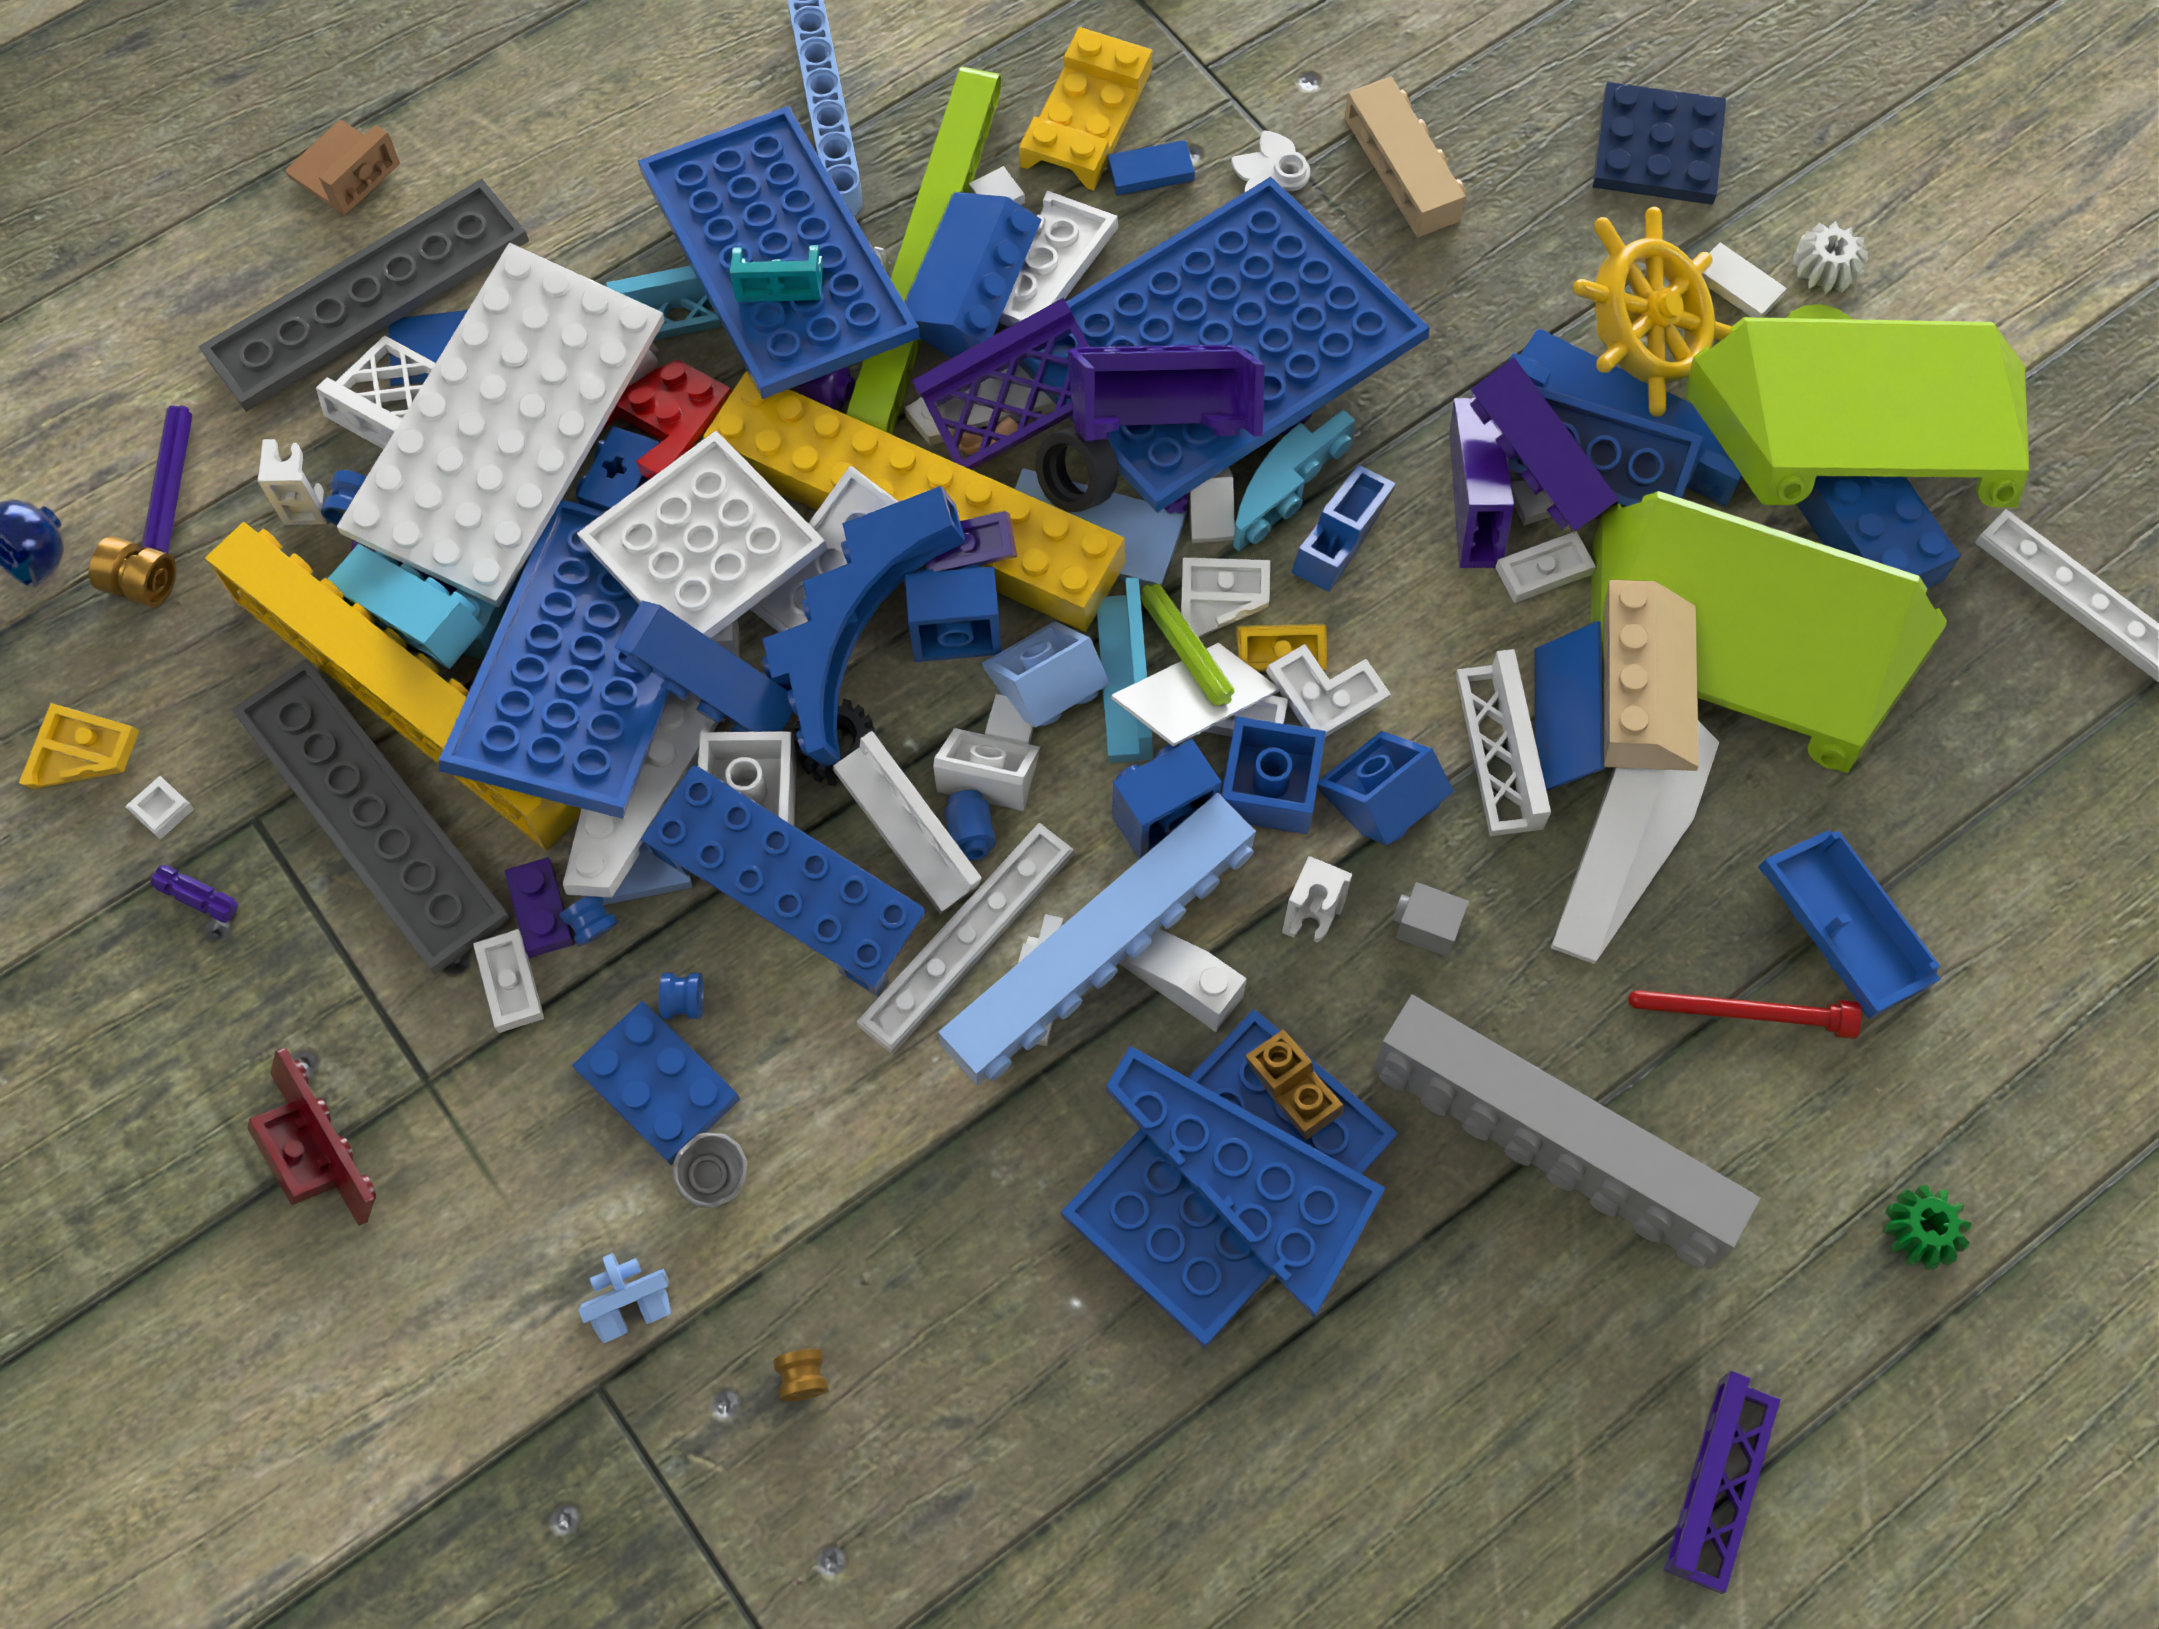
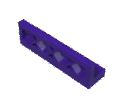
(1706, 1480)

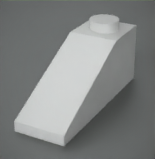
(1189, 978)

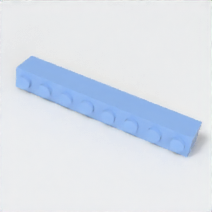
(1096, 940)

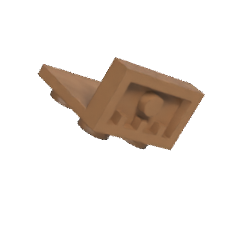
(345, 165)

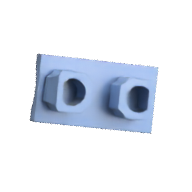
(605, 1309)

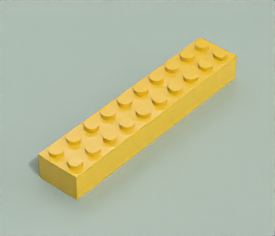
(807, 447)
(366, 663)

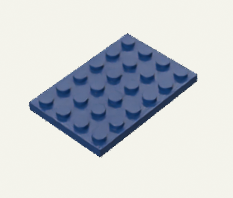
(1163, 1229)

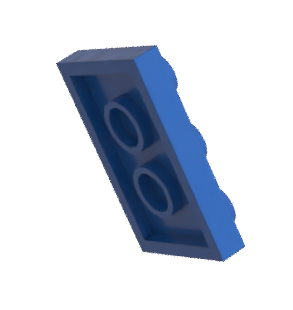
(655, 1082)

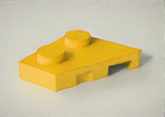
(77, 748)

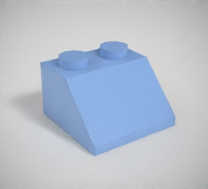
(1048, 673)

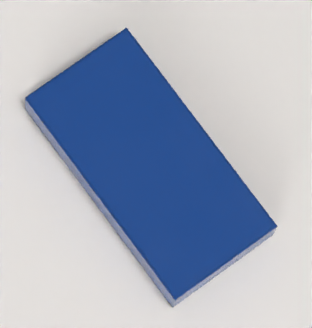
(1150, 167)

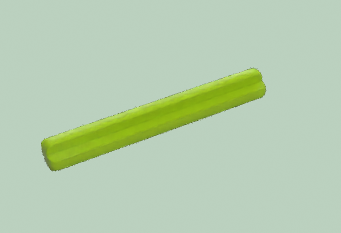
(1187, 644)

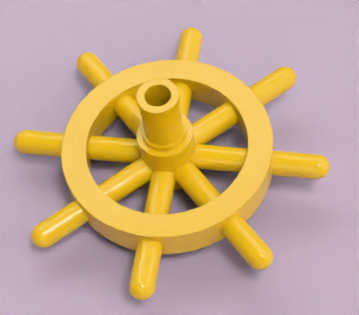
(1653, 308)

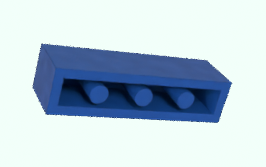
(702, 670)

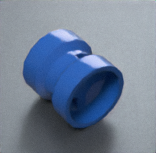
(344, 488)

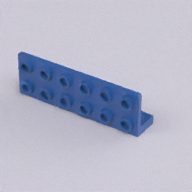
(1573, 372)
(784, 877)

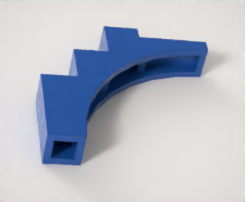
(840, 602)

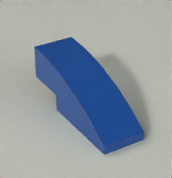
(1342, 528)

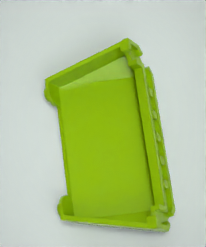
(1865, 402)
(1779, 618)

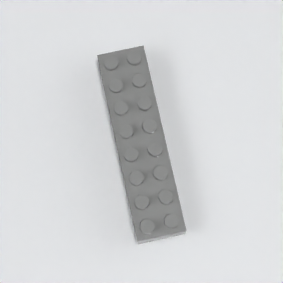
(1564, 1135)

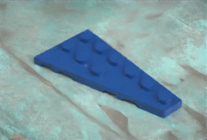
(1271, 1188)

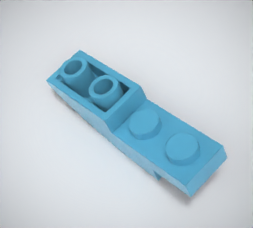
(1280, 479)

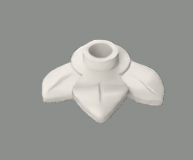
(1275, 159)

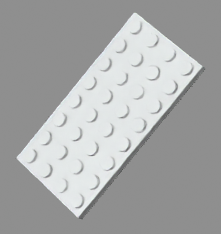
(502, 424)

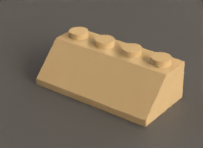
(1649, 678)

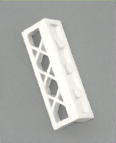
(1520, 743)
(907, 824)

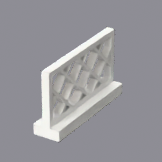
(358, 410)

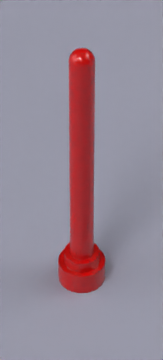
(1840, 1018)

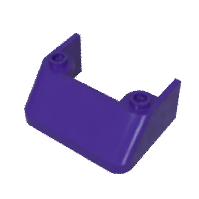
(1166, 386)

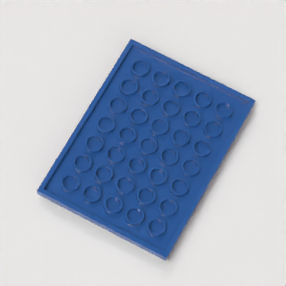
(1253, 280)

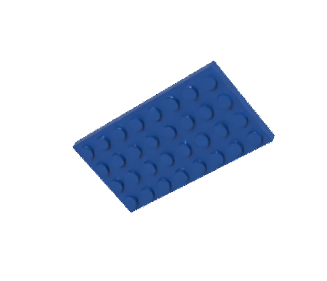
(774, 198)
(553, 695)

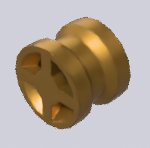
(800, 1375)

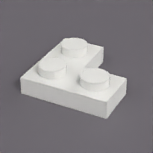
(1326, 702)

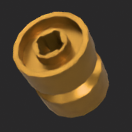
(132, 571)

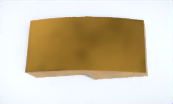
(1294, 1084)

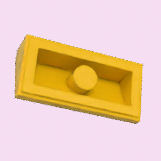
(1267, 643)

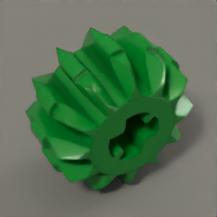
(1932, 1246)

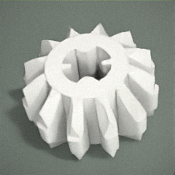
(1830, 257)

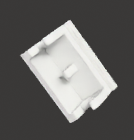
(288, 486)
(1317, 895)

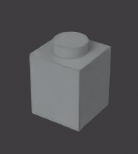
(1429, 918)

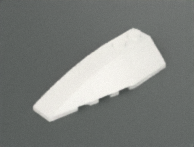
(1629, 842)

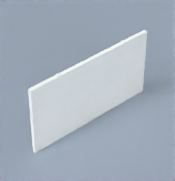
(1178, 707)

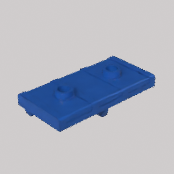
(1852, 921)

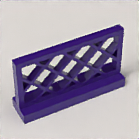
(988, 361)

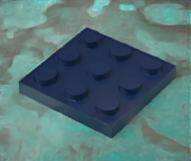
(1659, 143)

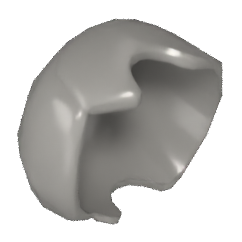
(710, 1170)

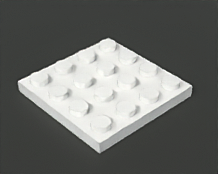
(703, 538)

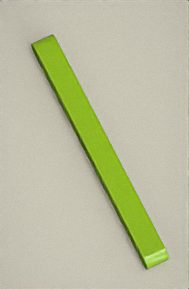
(950, 170)

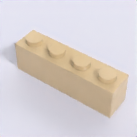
(1405, 156)

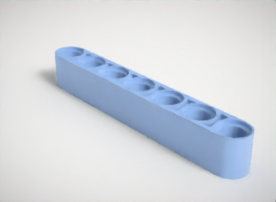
(825, 98)

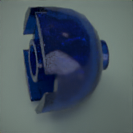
(29, 541)

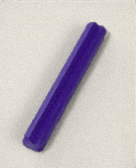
(167, 478)

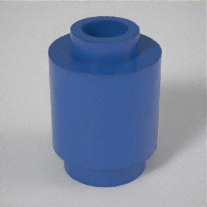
(970, 823)

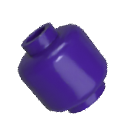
(830, 390)

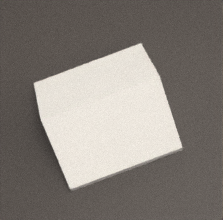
(986, 764)

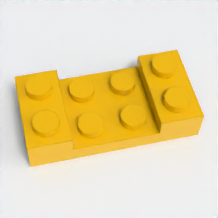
(1088, 105)

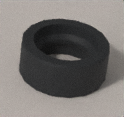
(1055, 480)

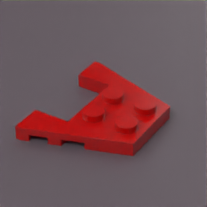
(673, 406)

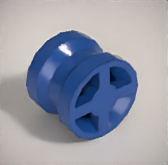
(588, 919)
(681, 995)

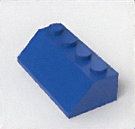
(970, 270)

